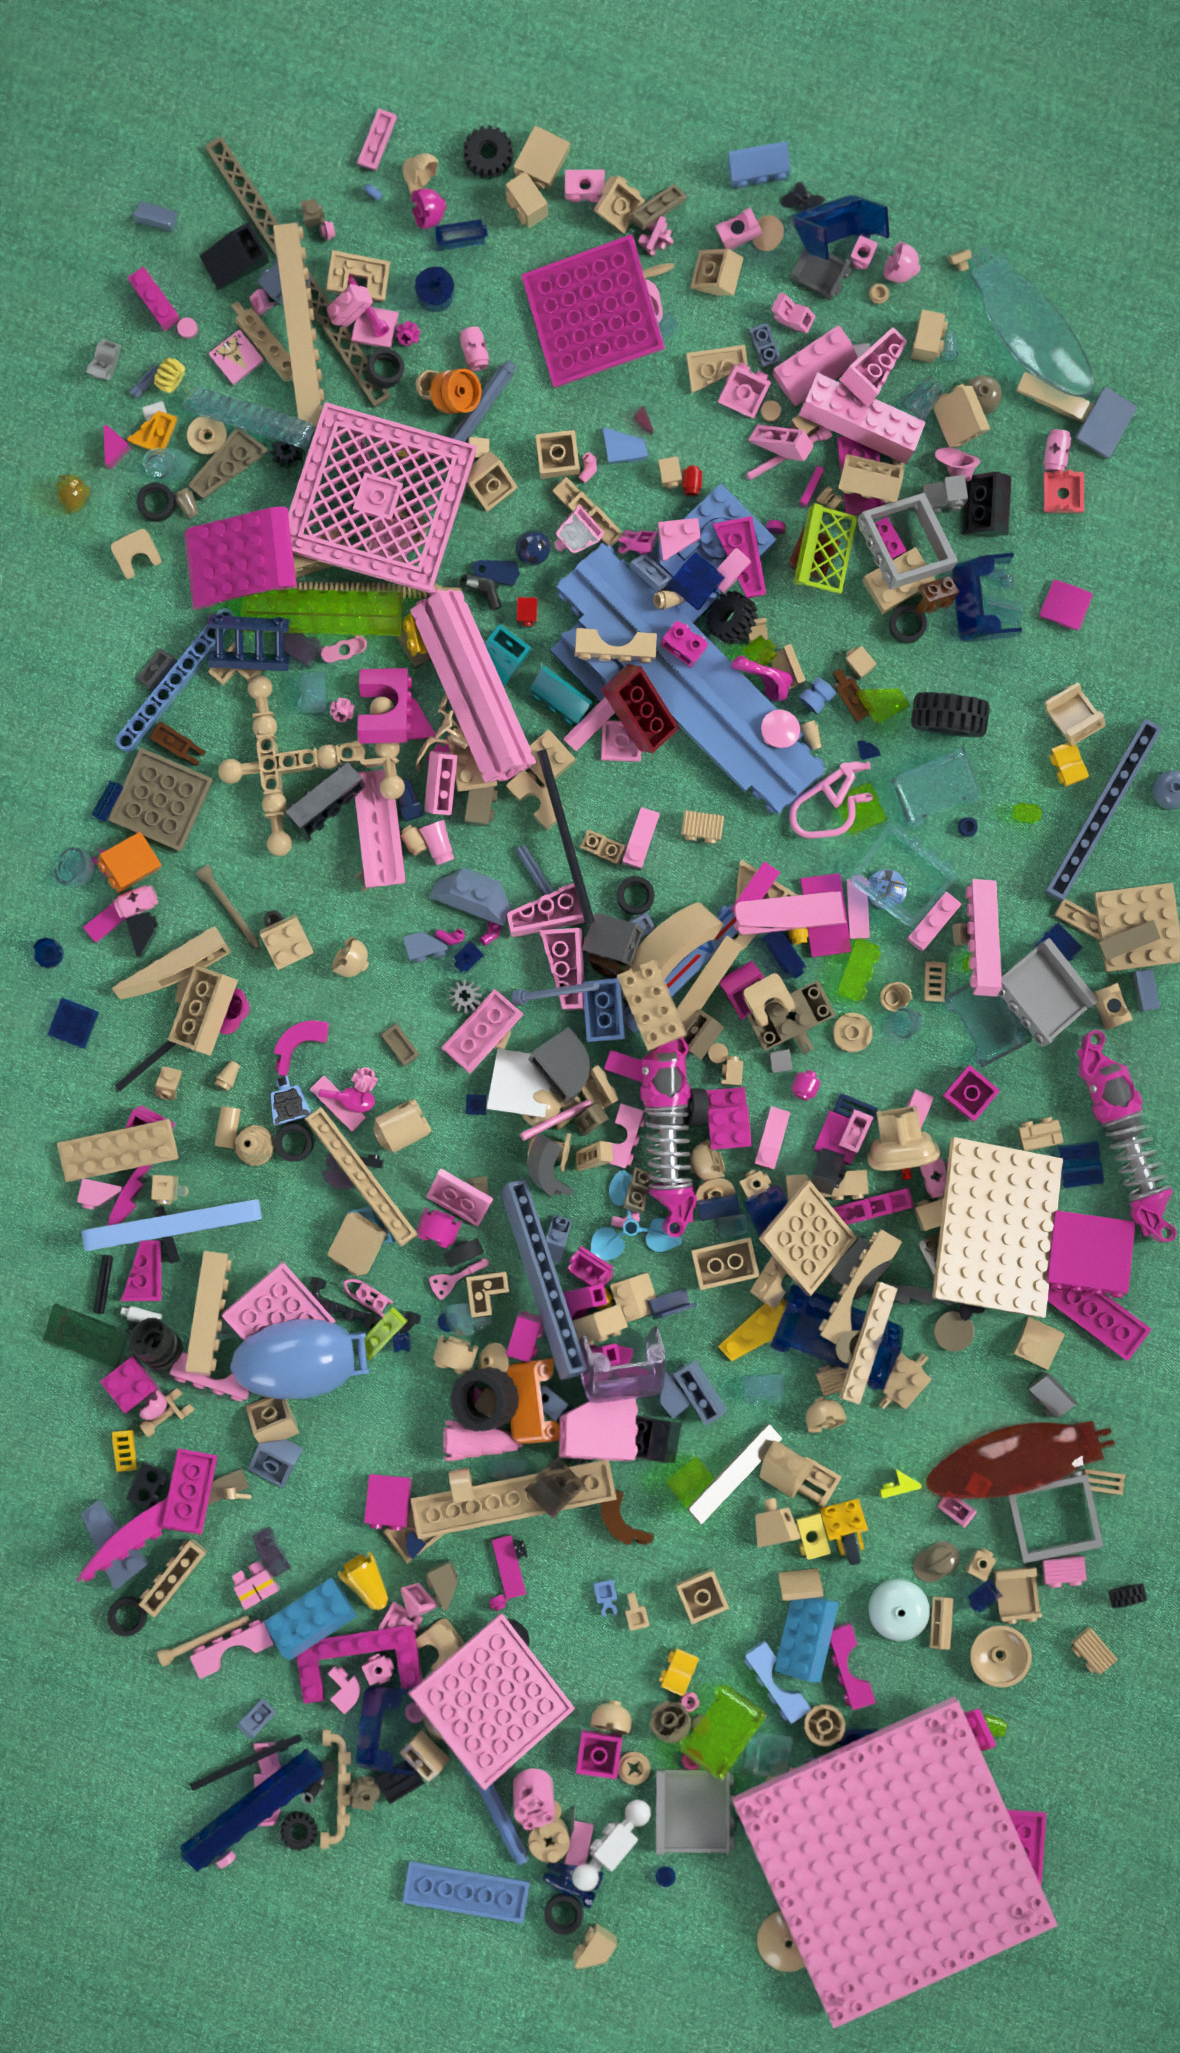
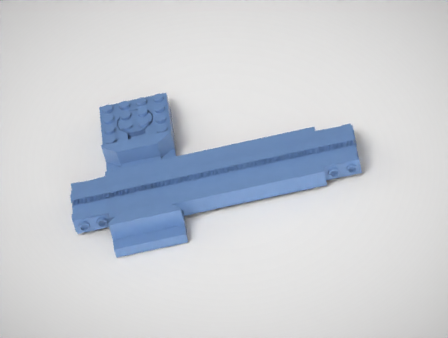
(711, 698)

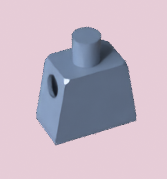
(556, 1405)

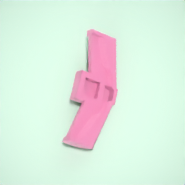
(268, 1766)

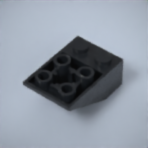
(234, 256)
(657, 1439)

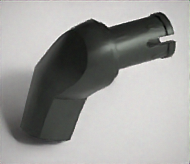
(483, 585)
(317, 1787)

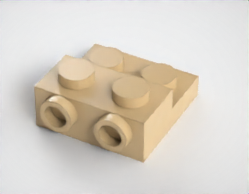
(618, 202)

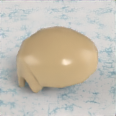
(423, 383)
(895, 995)

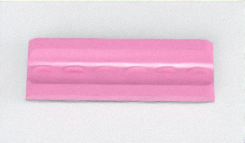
(379, 834)

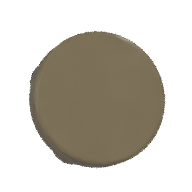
(953, 1332)

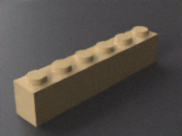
(207, 1313)

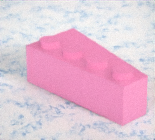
(871, 369)
(547, 913)
(566, 962)

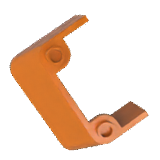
(528, 1421)

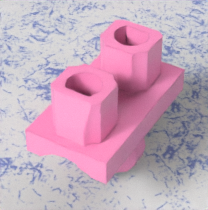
(658, 236)

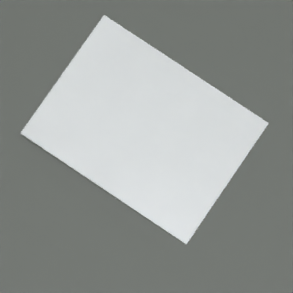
(515, 1083)

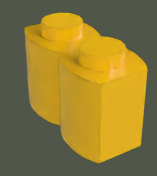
(1069, 764)
(679, 1671)

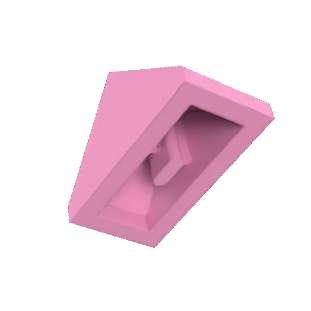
(957, 1510)
(417, 1600)

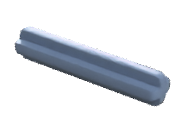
(534, 870)

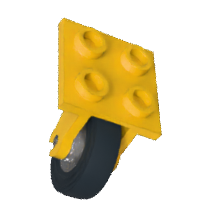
(844, 1521)

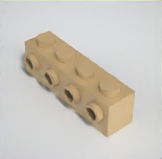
(169, 1582)

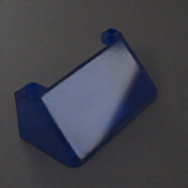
(800, 1330)

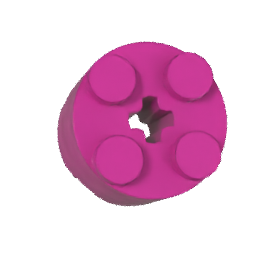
(438, 1227)

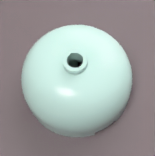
(888, 1600)

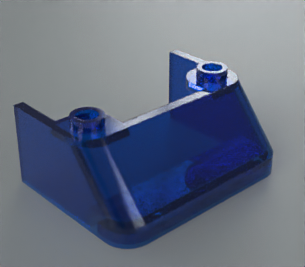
(839, 220)
(970, 616)
(368, 1752)

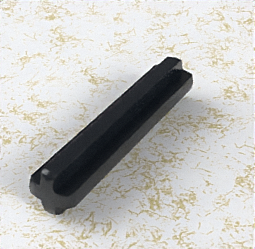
(103, 1284)

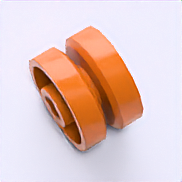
(456, 391)

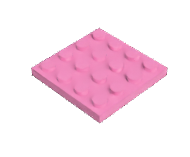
(273, 1301)

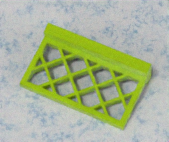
(809, 543)

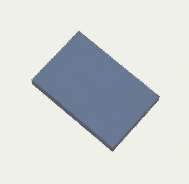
(1106, 422)

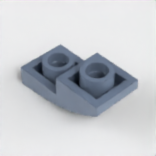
(764, 344)

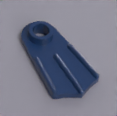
(500, 571)

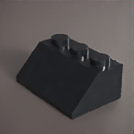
(987, 505)

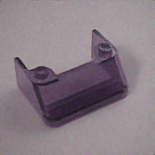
(625, 1381)

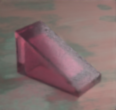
(643, 419)

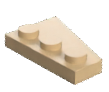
(713, 365)

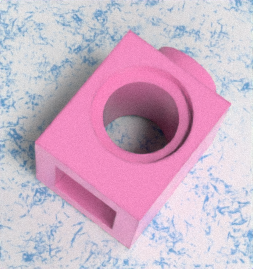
(866, 245)

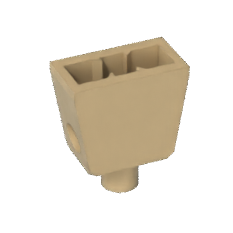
(775, 1525)

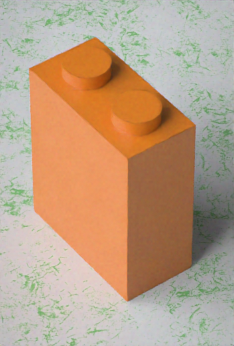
(128, 862)

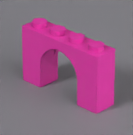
(391, 726)
(579, 1302)

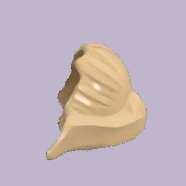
(419, 170)

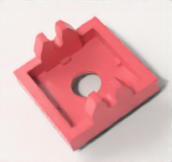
(1072, 482)

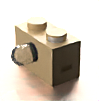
(167, 1189)

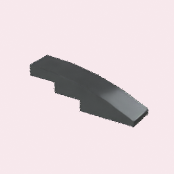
(904, 1294)

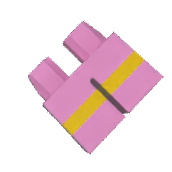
(255, 1588)

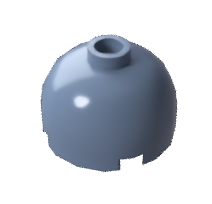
(1167, 790)

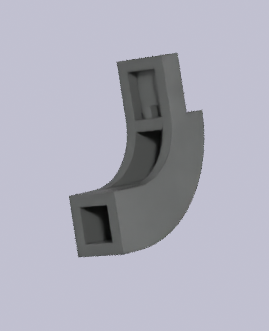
(541, 1165)

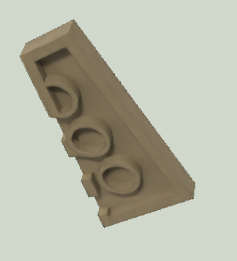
(230, 460)

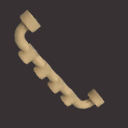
(343, 1819)

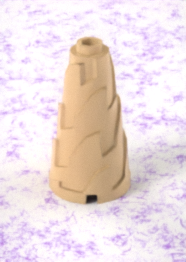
(260, 1149)

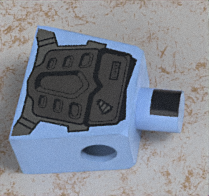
(288, 1103)

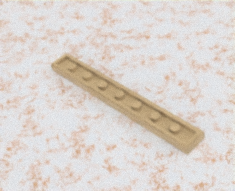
(361, 1177)

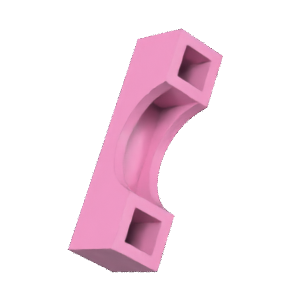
(227, 1385)
(209, 1659)

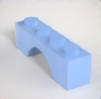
(791, 1702)

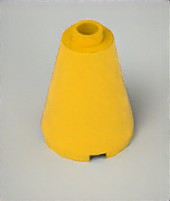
(365, 1581)

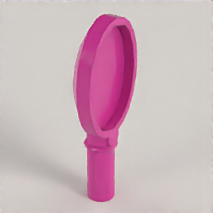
(351, 1099)

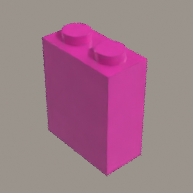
(388, 1501)

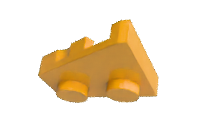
(155, 432)

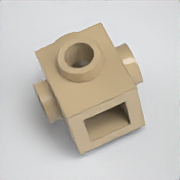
(747, 1184)

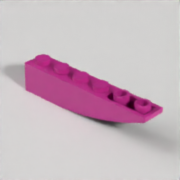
(129, 1536)

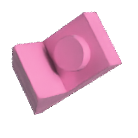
(855, 1130)

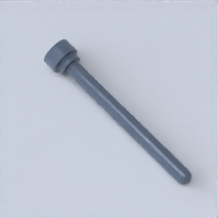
(520, 996)

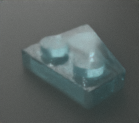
(923, 398)

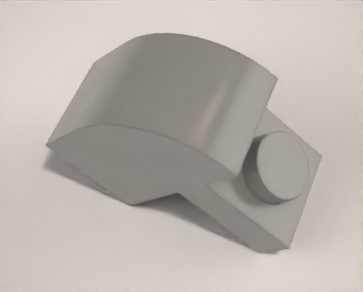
(105, 360)

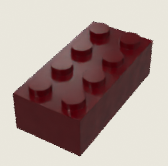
(640, 708)

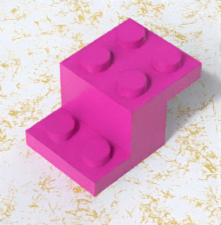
(728, 1118)

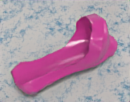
(774, 680)

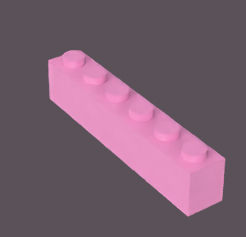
(984, 937)

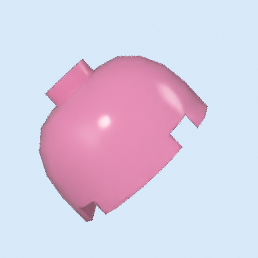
(902, 264)

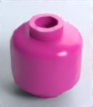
(805, 1085)

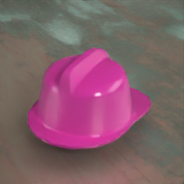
(237, 1011)

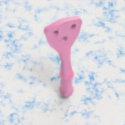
(452, 1279)

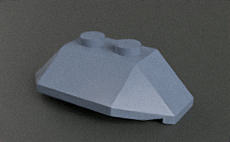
(473, 894)

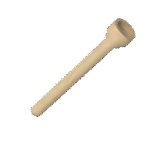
(166, 1656)

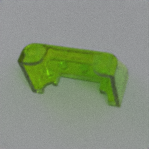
(723, 1731)

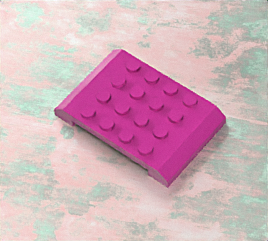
(240, 557)

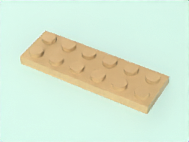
(117, 1150)

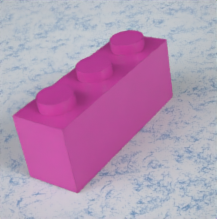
(153, 298)

